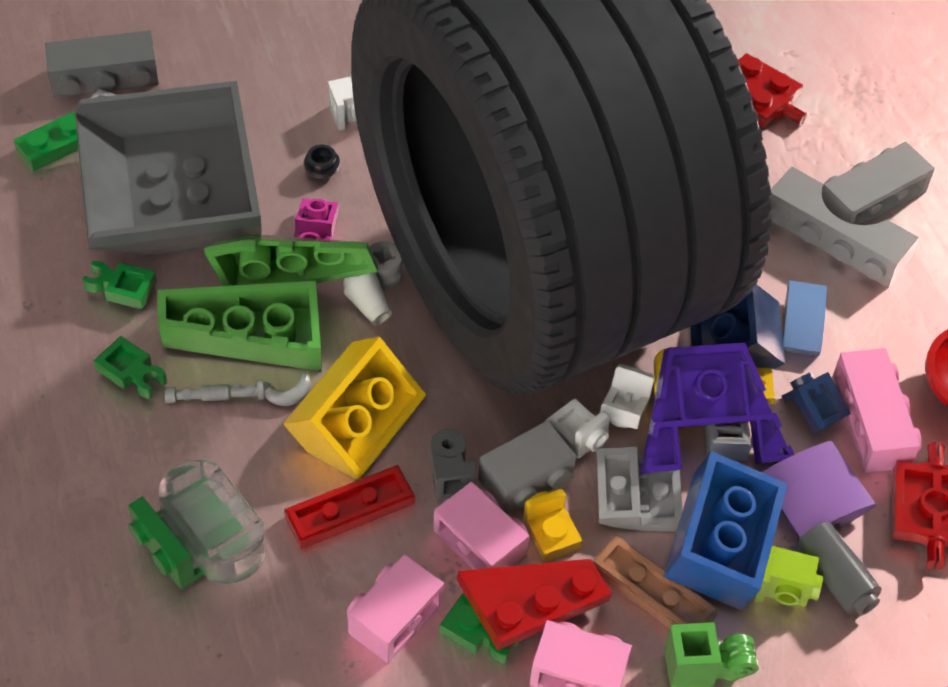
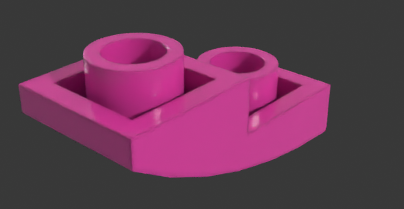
(316, 219)

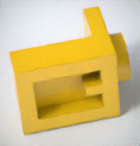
(551, 525)

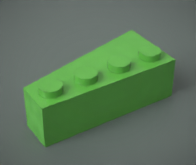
(245, 322)

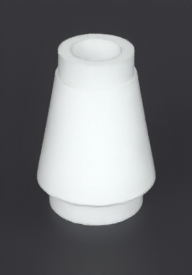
(368, 297)

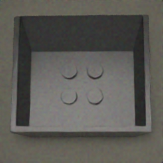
(166, 170)

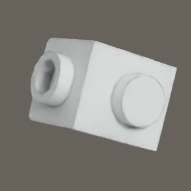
(628, 396)
(580, 427)

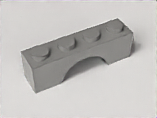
(874, 249)

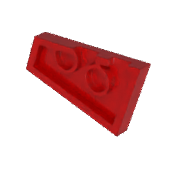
(521, 598)

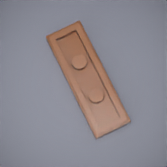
(645, 586)

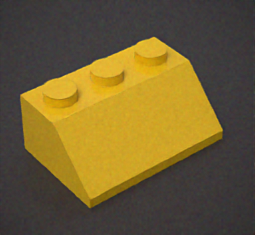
(356, 407)

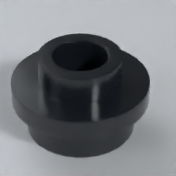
(321, 161)

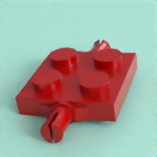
(771, 91)
(922, 504)

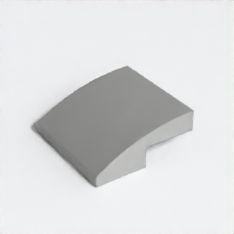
(636, 499)

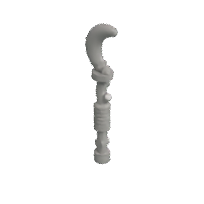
(225, 392)

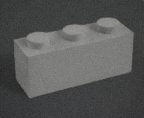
(878, 185)

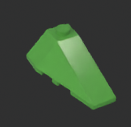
(288, 259)

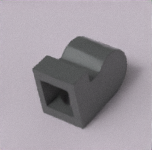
(448, 464)

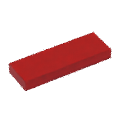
(349, 506)

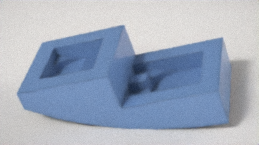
(804, 318)

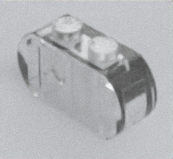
(212, 521)

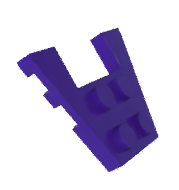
(706, 389)

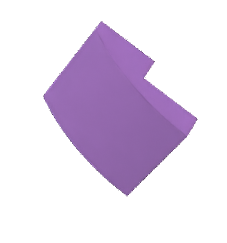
(820, 489)

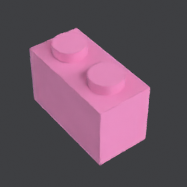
(480, 529)
(395, 607)
(578, 658)

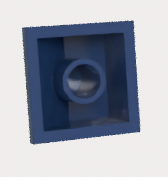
(751, 322)

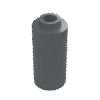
(841, 569)

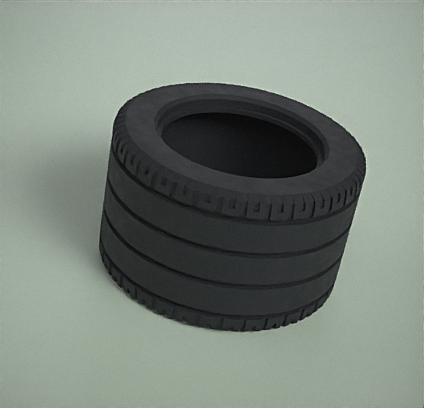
(562, 173)

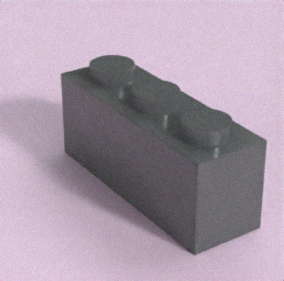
(101, 63)

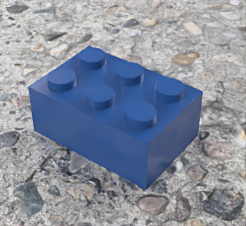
(726, 531)

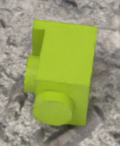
(790, 578)

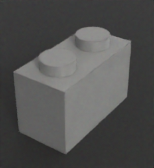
(527, 466)

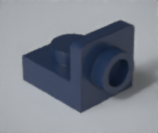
(817, 400)

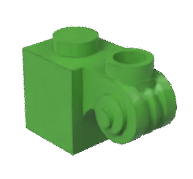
(698, 658)

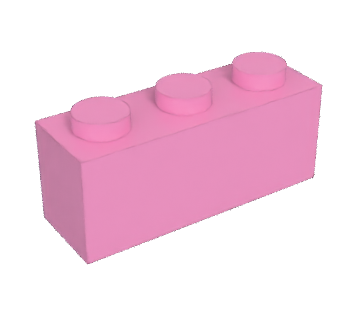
(877, 409)

